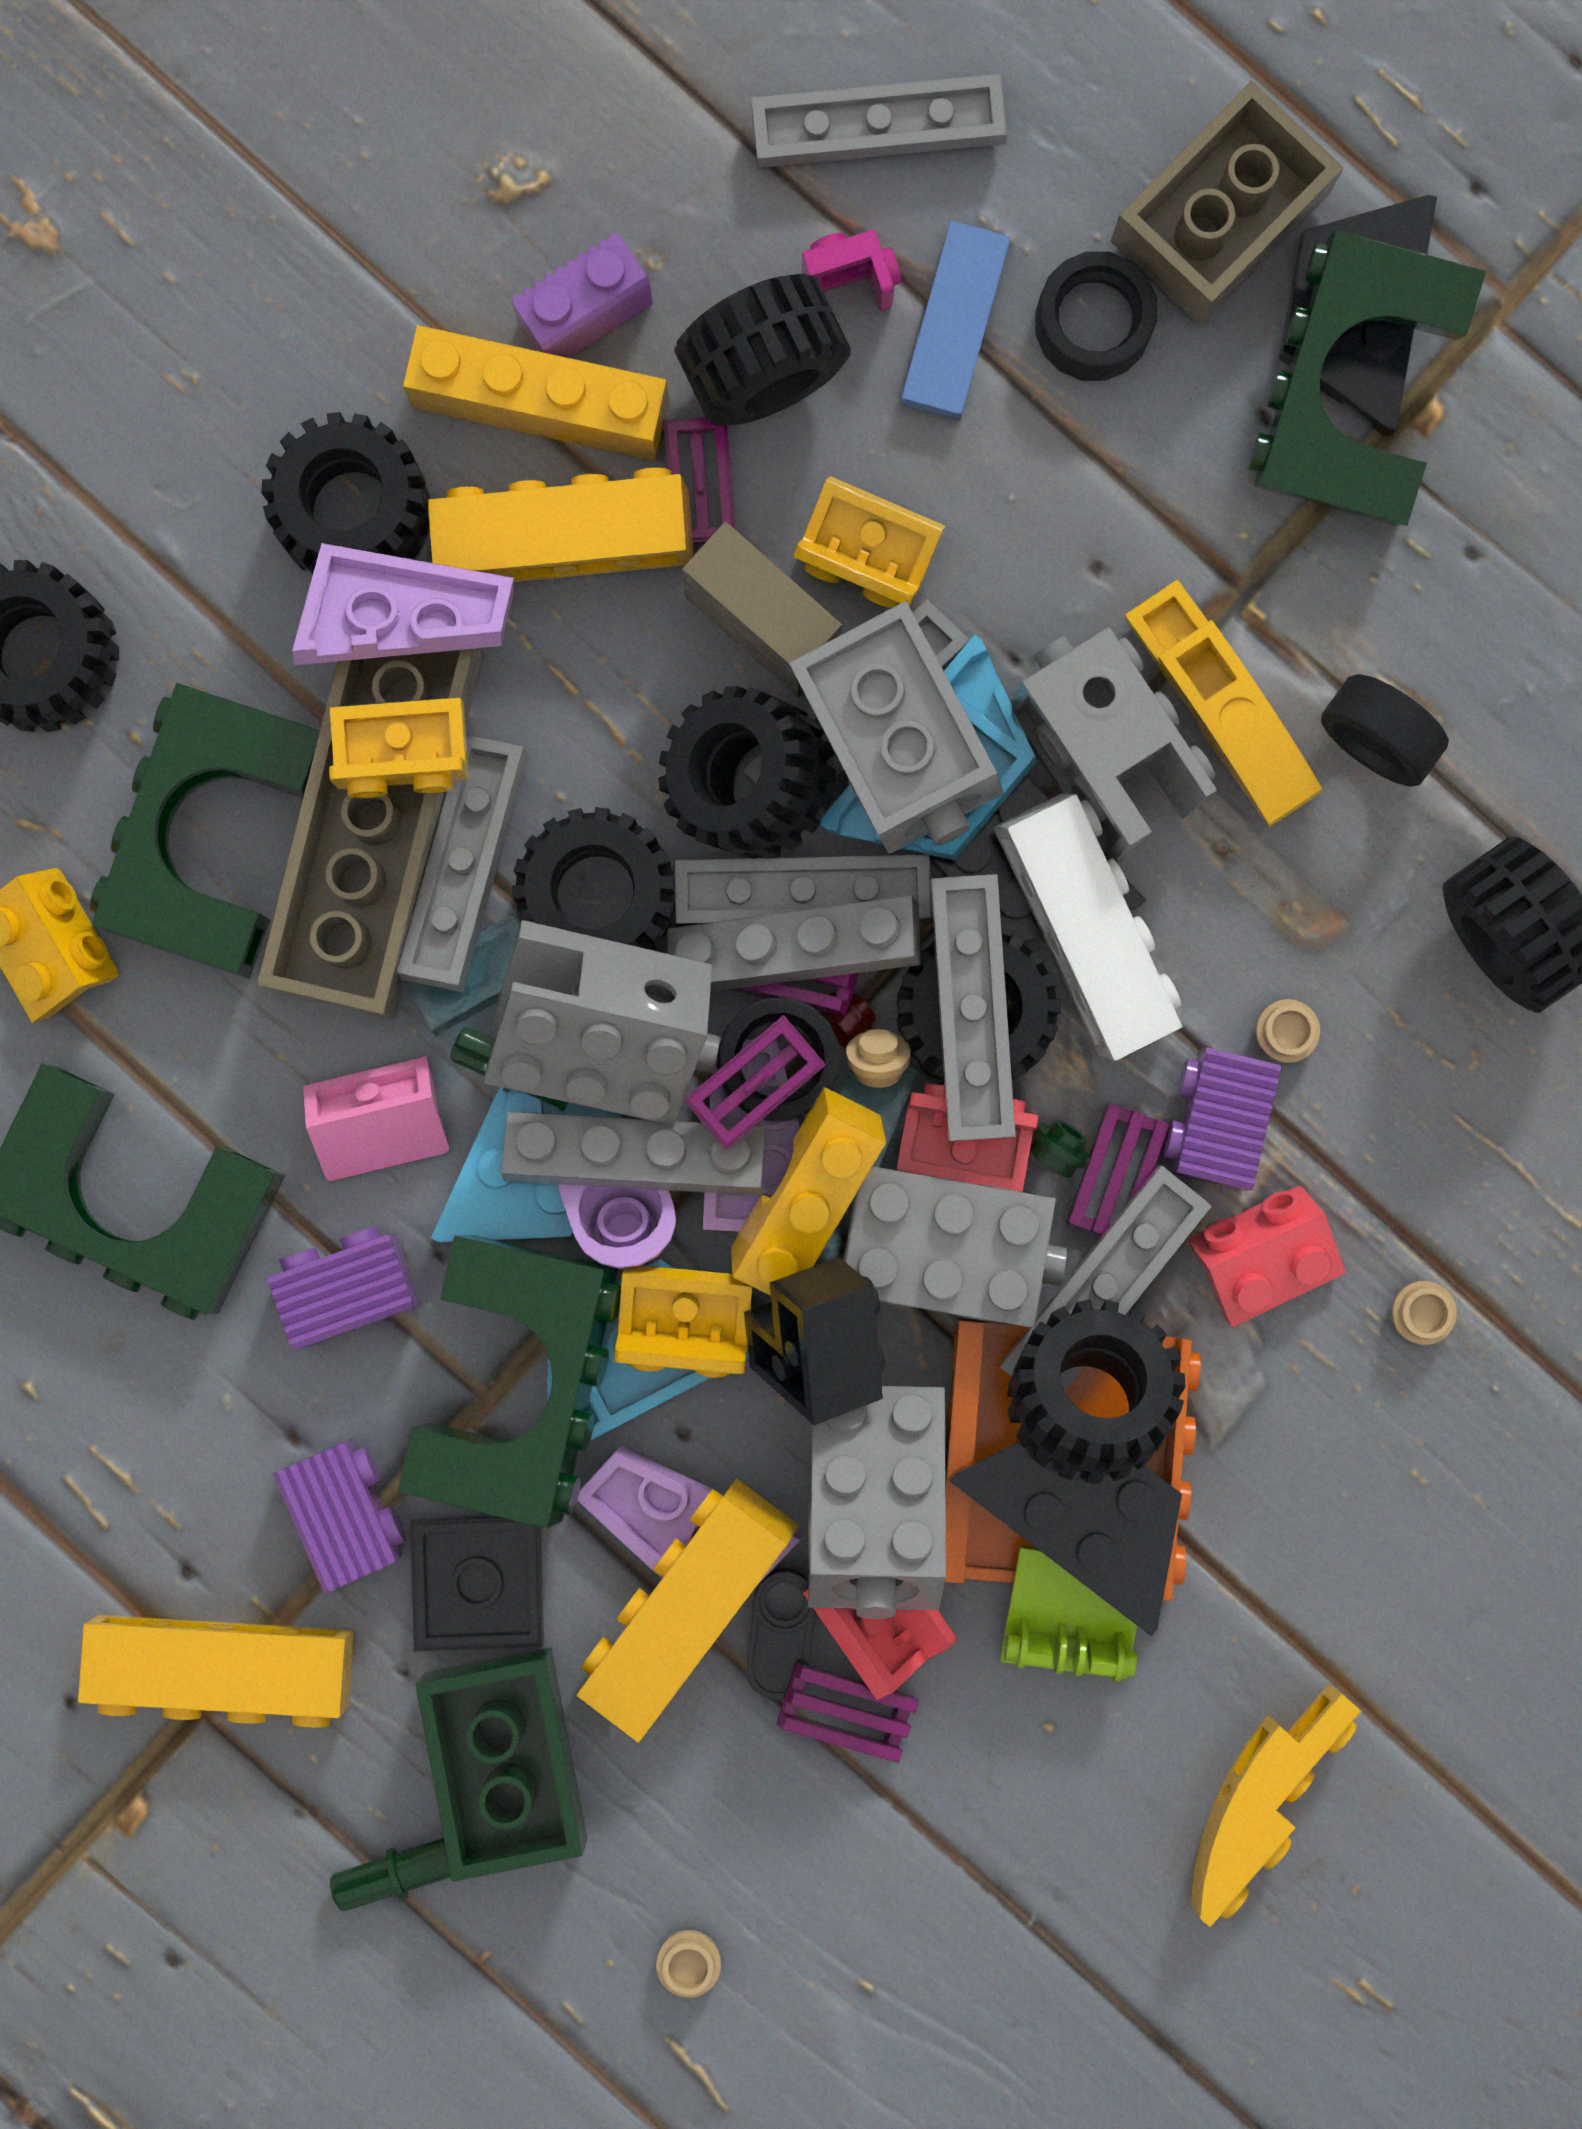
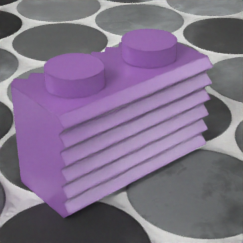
(583, 299)
(1222, 1118)
(344, 1289)
(340, 1514)

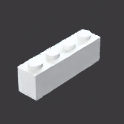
(1089, 925)

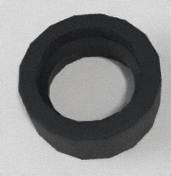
(1116, 273)
(1384, 730)
(799, 1015)

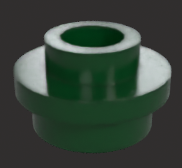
(1060, 1148)

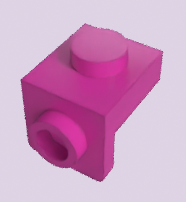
(845, 260)

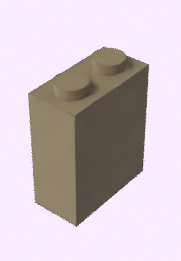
(756, 604)

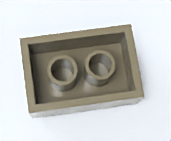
(1225, 203)

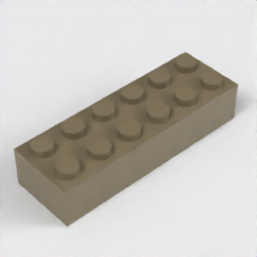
(360, 859)

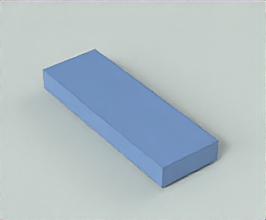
(955, 320)

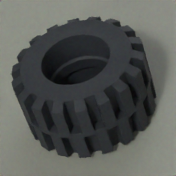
(762, 349)
(338, 450)
(83, 651)
(704, 763)
(597, 836)
(1519, 922)
(1032, 996)
(1124, 1351)

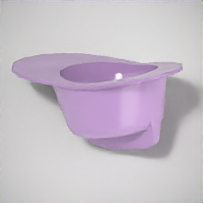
(619, 1224)

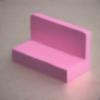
(374, 1119)

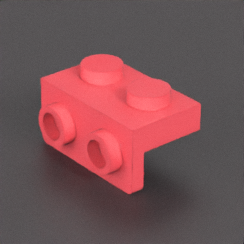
(989, 1162)
(1268, 1254)
(890, 1648)

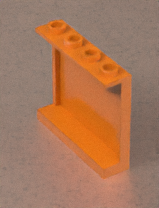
(979, 1426)

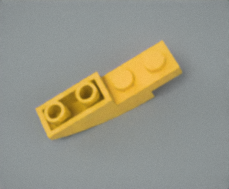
(1224, 702)
(1244, 1821)

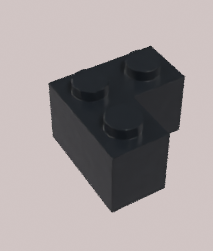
(819, 1340)

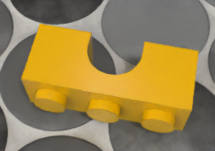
(825, 1172)

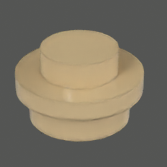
(1287, 1031)
(878, 1057)
(1423, 1312)
(688, 1963)

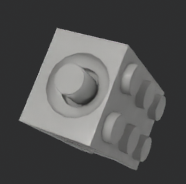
(1100, 726)
(898, 730)
(601, 1023)
(954, 1246)
(879, 1506)

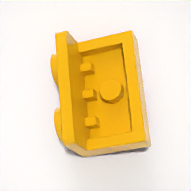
(868, 543)
(398, 746)
(49, 944)
(682, 1321)

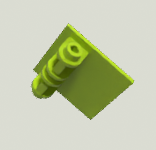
(1064, 1624)

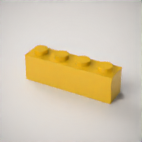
(536, 393)
(567, 528)
(687, 1610)
(216, 1668)

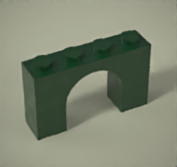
(1353, 285)
(196, 744)
(42, 1193)
(568, 1311)

